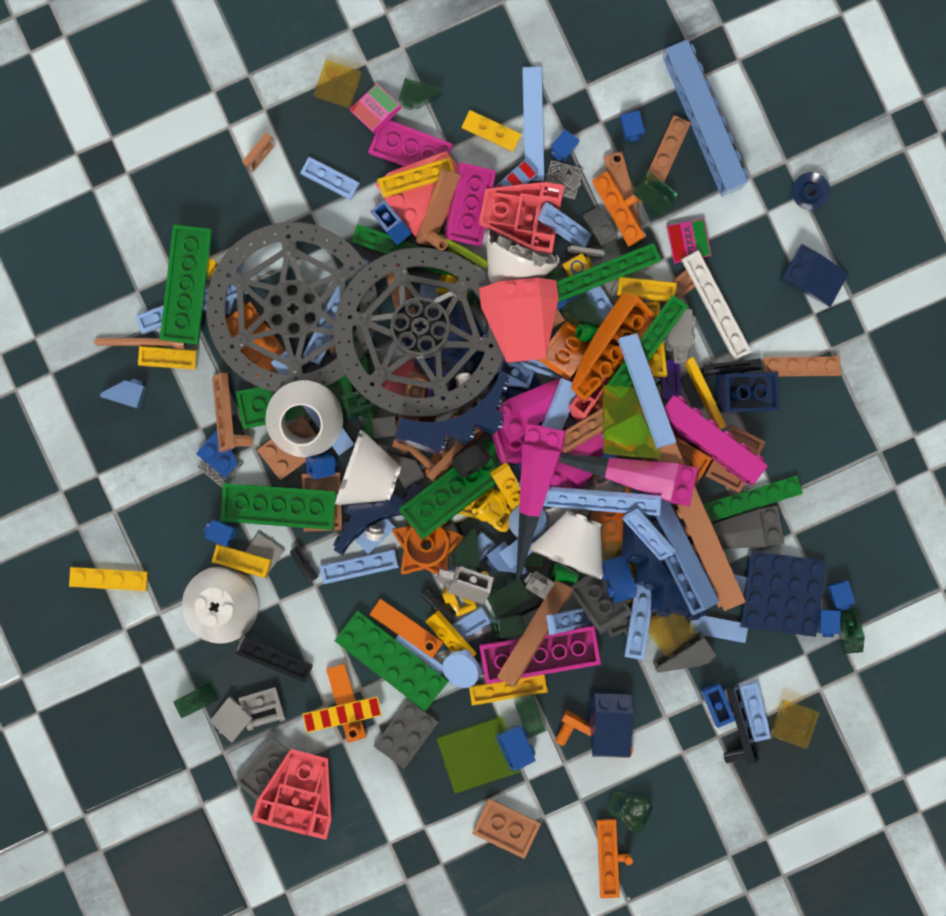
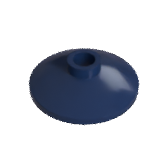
(817, 184)

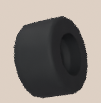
(470, 460)

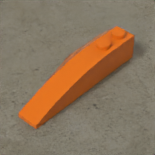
(604, 353)

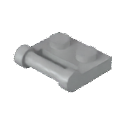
(260, 702)

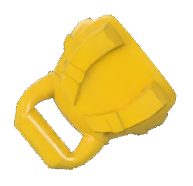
(491, 508)

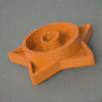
(418, 558)

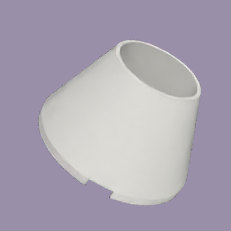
(311, 395)

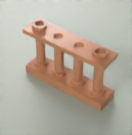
(439, 469)

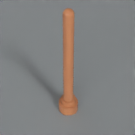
(137, 342)

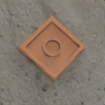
(259, 153)

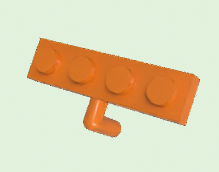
(619, 208)
(609, 858)

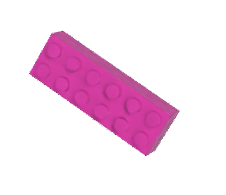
(714, 442)
(556, 653)

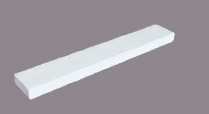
(716, 305)

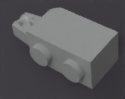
(681, 337)
(466, 583)
(538, 584)

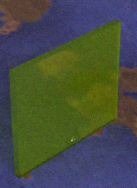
(625, 424)
(474, 755)

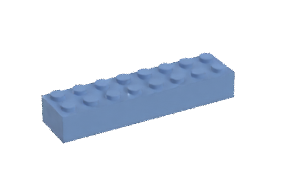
(705, 118)

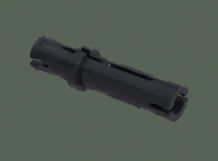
(732, 367)

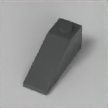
(690, 654)

